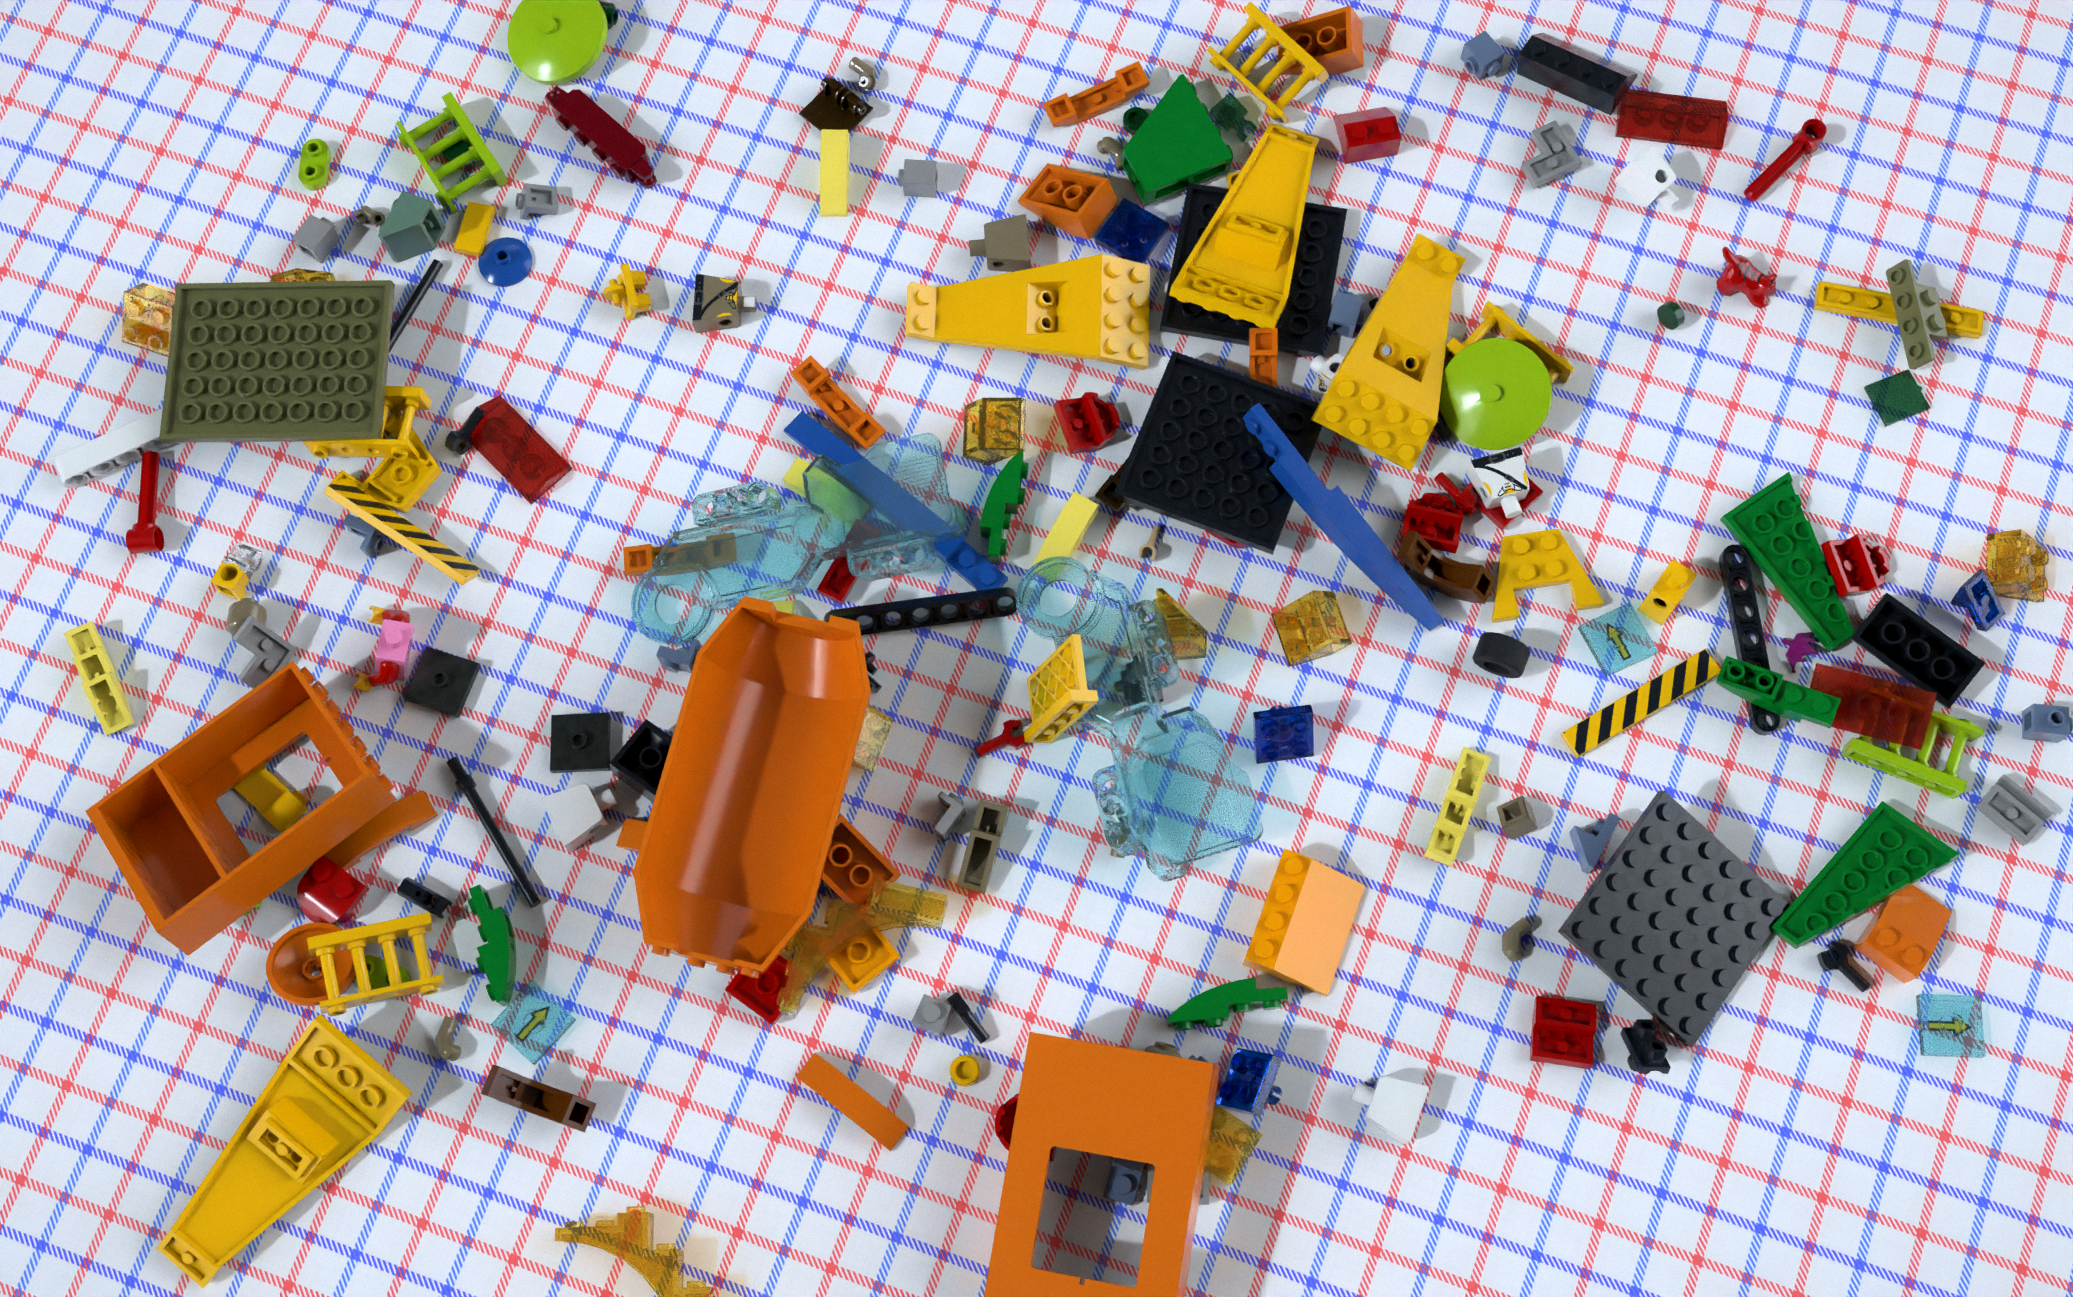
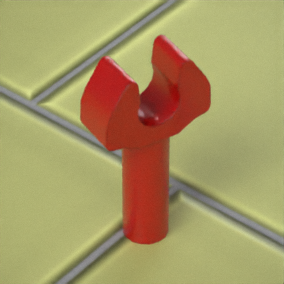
(1463, 499)
(1003, 739)

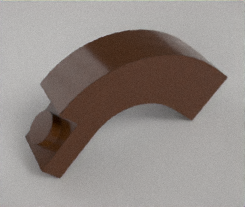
(1443, 574)
(538, 1098)

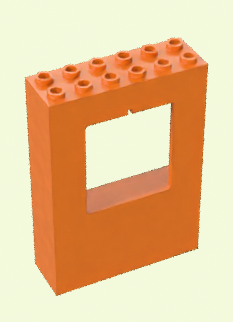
(180, 845)
(1117, 1107)

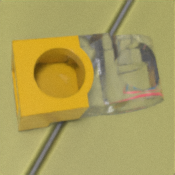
(237, 570)

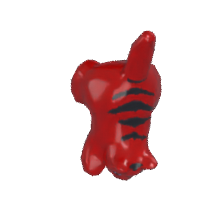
(1744, 277)

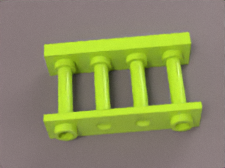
(477, 151)
(1919, 771)

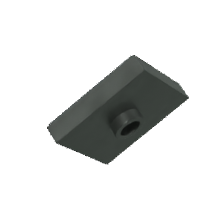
(442, 681)
(580, 742)

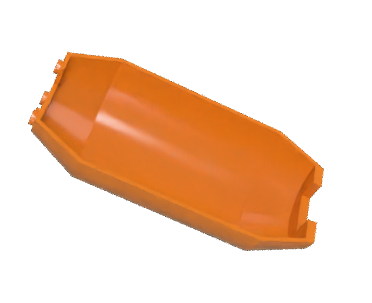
(752, 788)

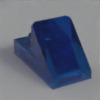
(1980, 601)

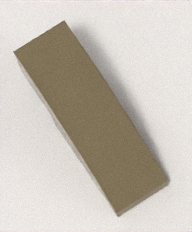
(983, 845)

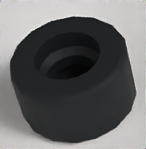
(1501, 655)

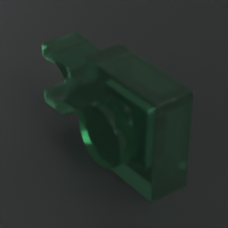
(1230, 114)

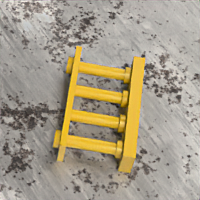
(1292, 54)
(1496, 317)
(396, 397)
(355, 941)

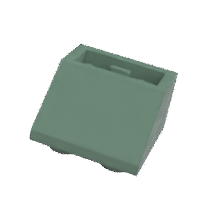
(411, 227)

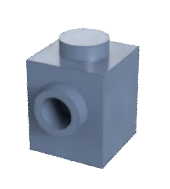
(1482, 56)
(1345, 314)
(2046, 723)

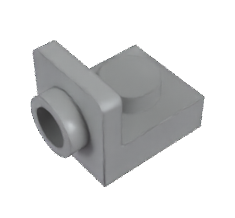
(537, 199)
(948, 820)

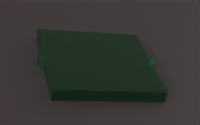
(1896, 397)

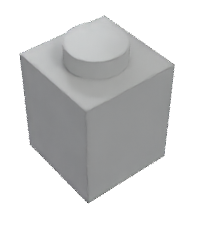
(919, 178)
(316, 238)
(932, 1016)

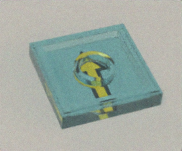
(1617, 639)
(533, 1022)
(1950, 1025)

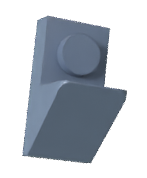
(1590, 847)
(1123, 1180)

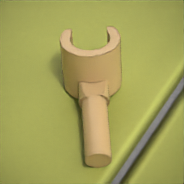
(1151, 543)

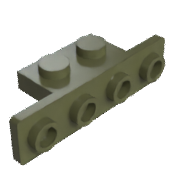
(1916, 313)

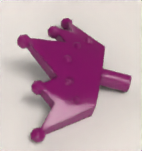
(1799, 648)

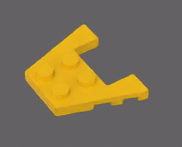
(395, 481)
(1538, 562)

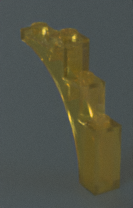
(890, 907)
(634, 1244)

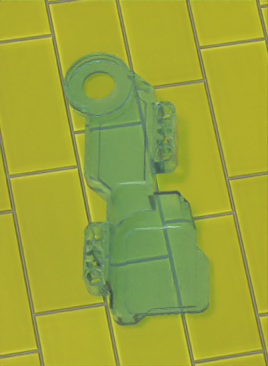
(858, 510)
(1169, 769)

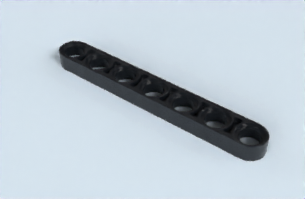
(934, 605)
(1751, 625)

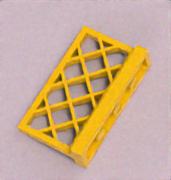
(1053, 694)

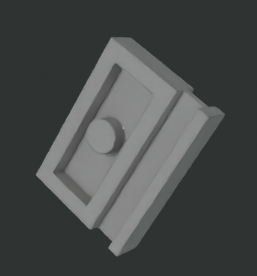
(2014, 810)

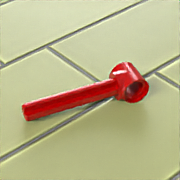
(1801, 145)
(145, 535)

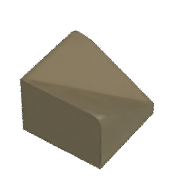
(1517, 817)

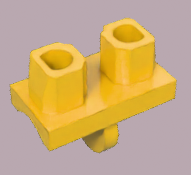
(628, 281)

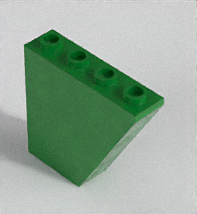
(1175, 146)

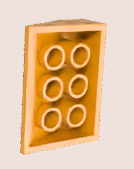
(1304, 923)

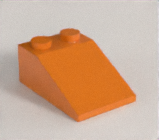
(1330, 38)
(1070, 199)
(854, 864)
(1904, 933)

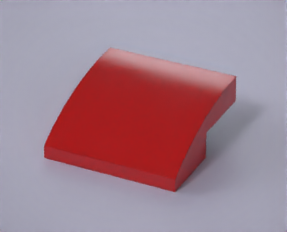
(1563, 1032)

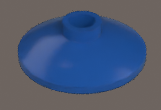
(506, 271)

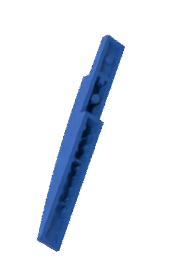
(1339, 520)
(954, 553)

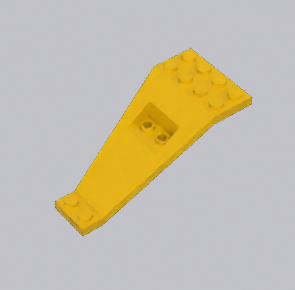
(1252, 240)
(1091, 311)
(1376, 395)
(301, 1129)

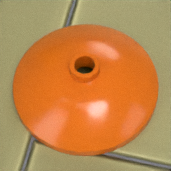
(291, 967)

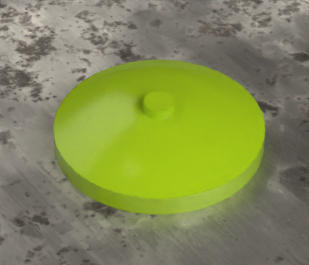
(557, 38)
(1495, 394)

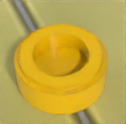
(964, 1071)

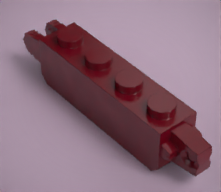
(603, 135)

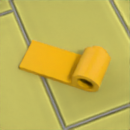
(273, 799)

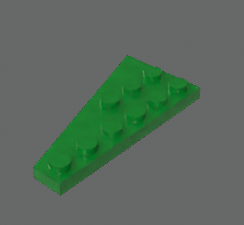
(1788, 553)
(1871, 866)

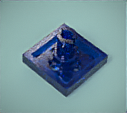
(1135, 225)
(1283, 728)
(1250, 1082)

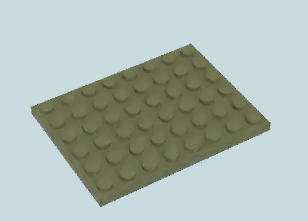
(277, 361)

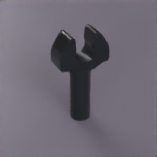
(460, 440)
(1841, 964)
(968, 1017)

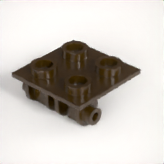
(835, 107)

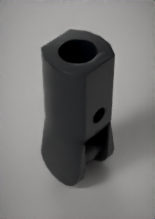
(421, 896)

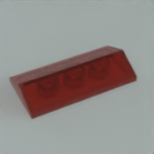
(1672, 119)
(517, 450)
(1877, 706)

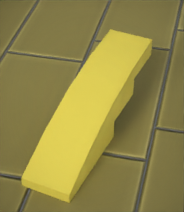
(99, 678)
(1457, 806)

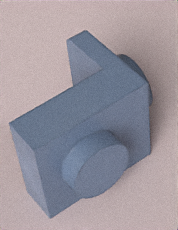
(374, 538)
(676, 660)

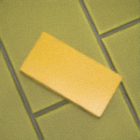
(474, 229)

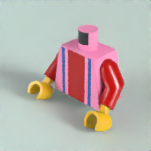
(392, 649)

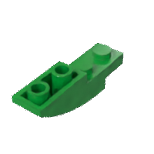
(1001, 503)
(1777, 695)
(499, 954)
(1213, 1005)

